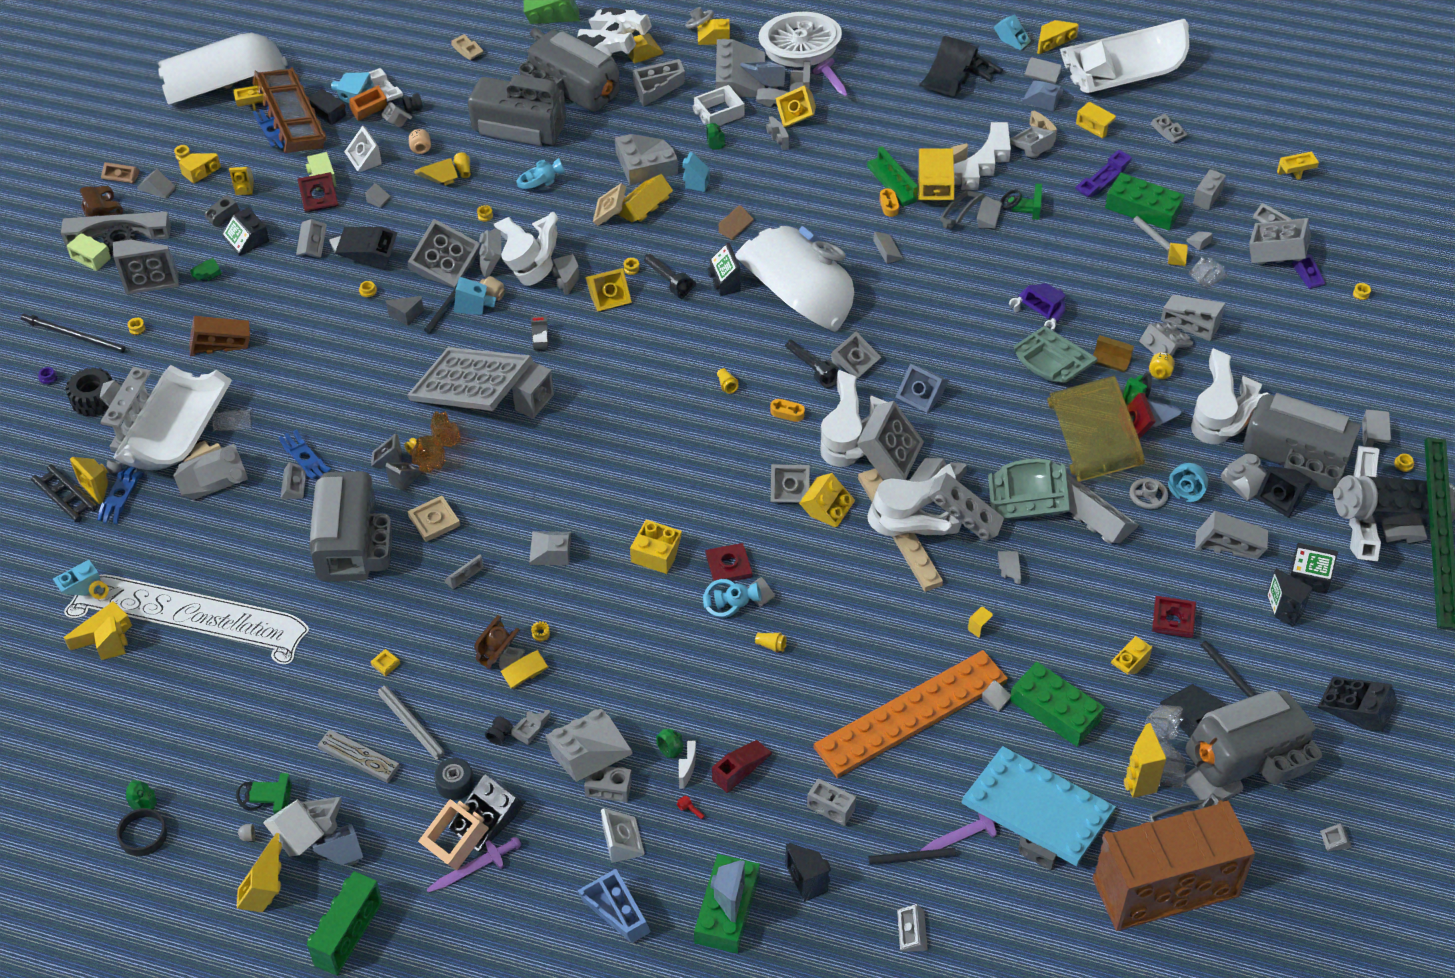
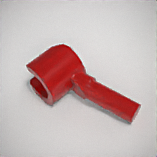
(685, 802)

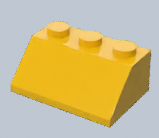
(645, 198)
(1145, 764)

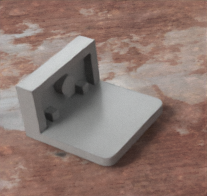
(1164, 338)

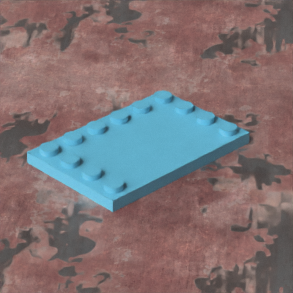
(1039, 805)

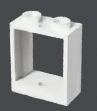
(715, 97)

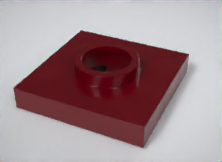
(322, 181)
(1141, 410)
(737, 571)
(1171, 606)

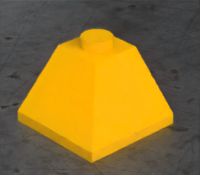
(713, 30)
(644, 48)
(796, 106)
(438, 172)
(608, 289)
(91, 477)

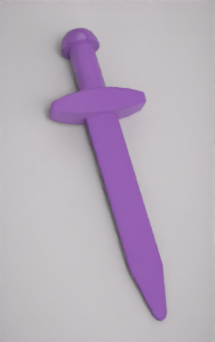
(825, 68)
(957, 835)
(494, 854)

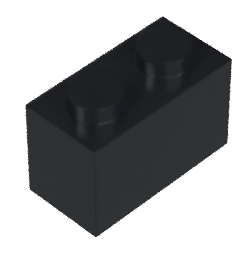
(327, 106)

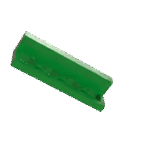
(893, 177)

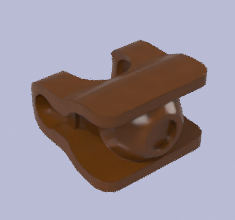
(97, 205)
(493, 642)

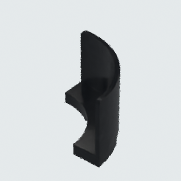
(951, 66)

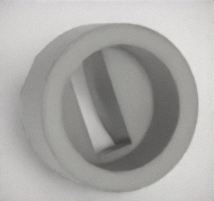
(114, 467)
(247, 832)

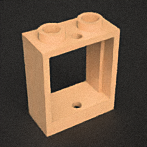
(466, 843)

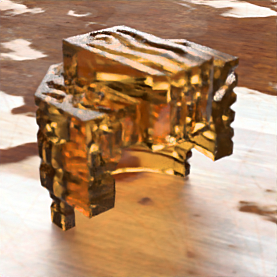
(444, 430)
(428, 453)

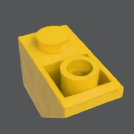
(199, 166)
(242, 180)
(110, 639)
(1133, 656)

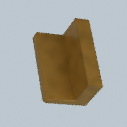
(1113, 353)

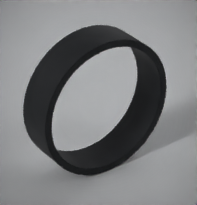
(133, 815)

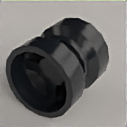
(412, 102)
(498, 731)

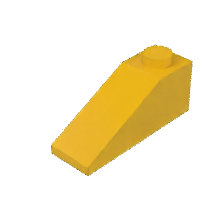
(84, 633)

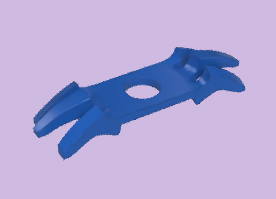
(268, 123)
(301, 448)
(117, 503)

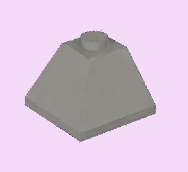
(550, 548)

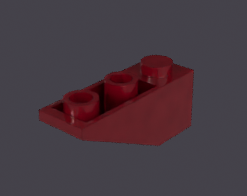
(739, 764)

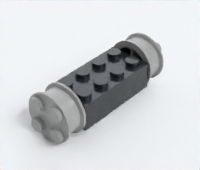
(1385, 500)

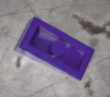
(1309, 272)

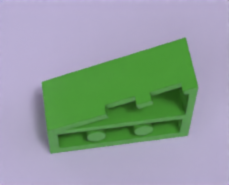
(551, 11)

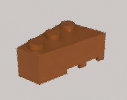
(218, 334)

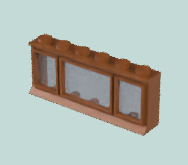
(291, 110)

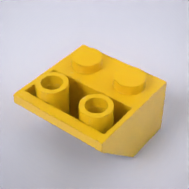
(827, 500)
(655, 546)

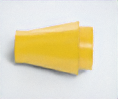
(462, 162)
(727, 381)
(772, 641)

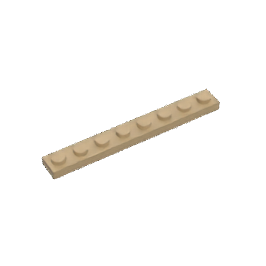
(907, 542)

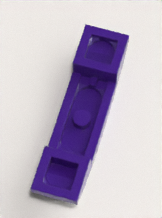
(1106, 175)

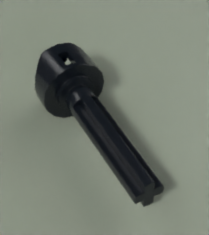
(680, 283)
(824, 370)

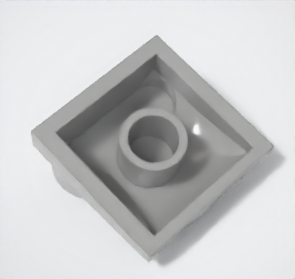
(1034, 141)
(489, 250)
(855, 355)
(1245, 476)
(789, 483)
(1203, 788)
(324, 813)

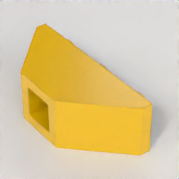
(1056, 34)

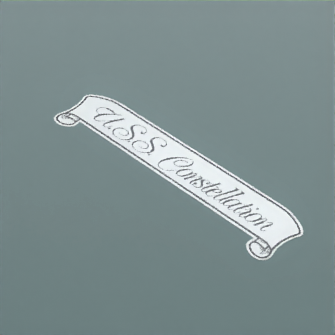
(198, 614)

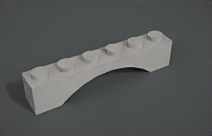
(152, 225)

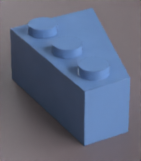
(614, 904)

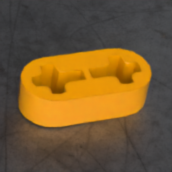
(885, 203)
(787, 410)

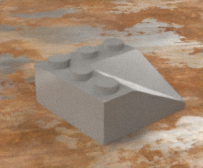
(645, 157)
(1280, 241)
(443, 254)
(144, 266)
(890, 441)
(587, 744)

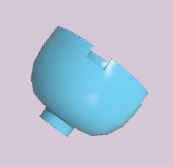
(1188, 481)

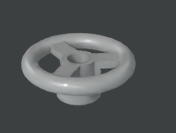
(699, 17)
(828, 253)
(1149, 491)

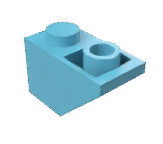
(1012, 32)
(696, 173)
(77, 580)

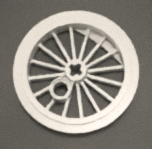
(816, 43)

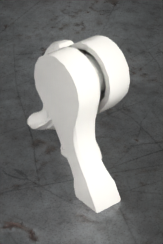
(526, 255)
(1217, 409)
(843, 425)
(899, 505)

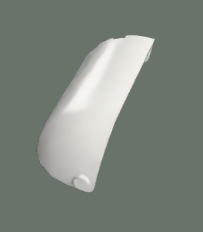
(1134, 55)
(218, 65)
(793, 272)
(172, 419)

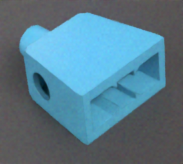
(352, 85)
(472, 297)

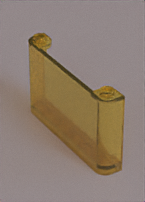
(1097, 428)

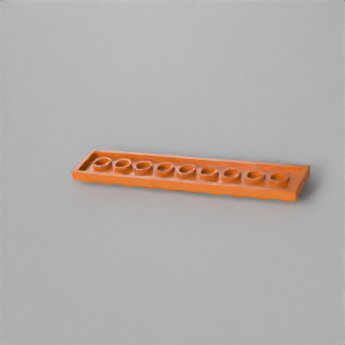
(908, 714)

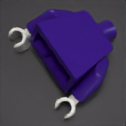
(1044, 300)

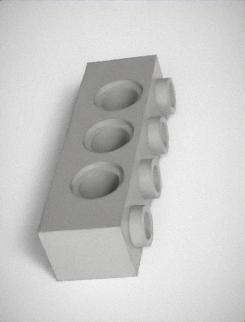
(965, 507)

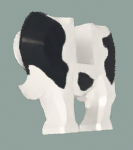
(613, 30)

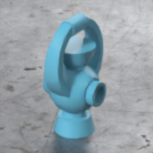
(541, 174)
(736, 595)

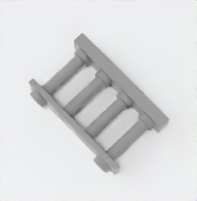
(122, 403)

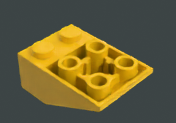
(936, 174)
(262, 880)

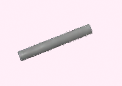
(1151, 232)

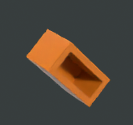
(368, 103)

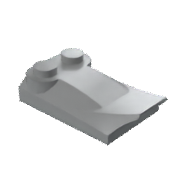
(210, 473)

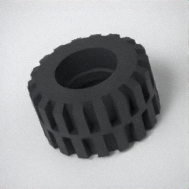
(85, 391)

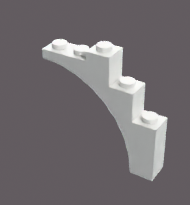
(983, 162)
(1365, 539)

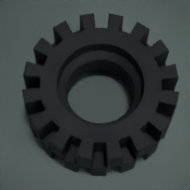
(116, 234)

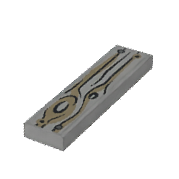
(358, 756)

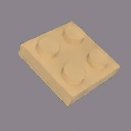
(609, 204)
(433, 518)

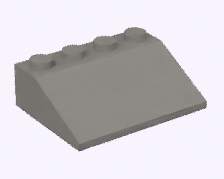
(729, 70)

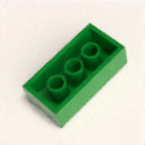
(1146, 200)
(1057, 704)
(344, 923)
(713, 925)

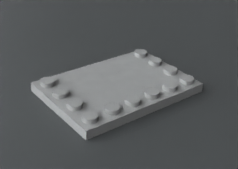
(470, 378)

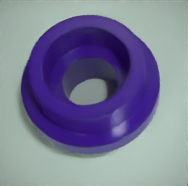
(47, 375)

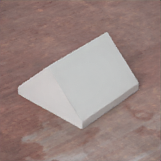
(1098, 61)
(363, 151)
(295, 828)
(621, 835)

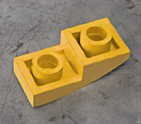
(524, 668)

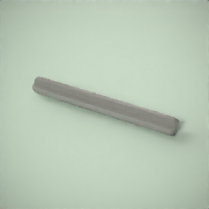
(411, 722)

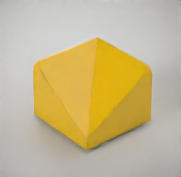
(1177, 254)
(977, 620)

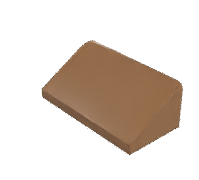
(119, 173)
(735, 222)

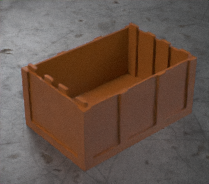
(1172, 865)

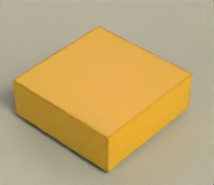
(385, 662)

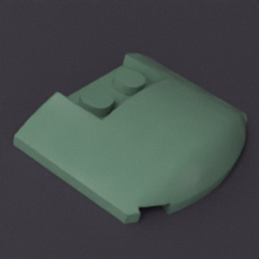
(1052, 356)
(1029, 489)

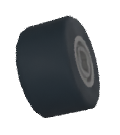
(454, 778)

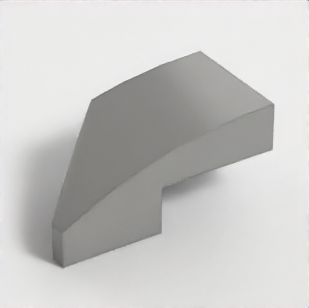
(1010, 565)
(530, 726)

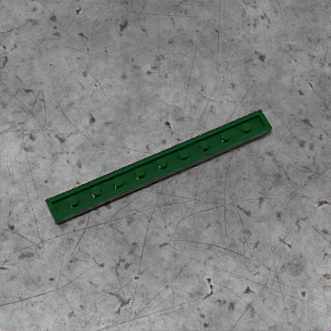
(1441, 531)

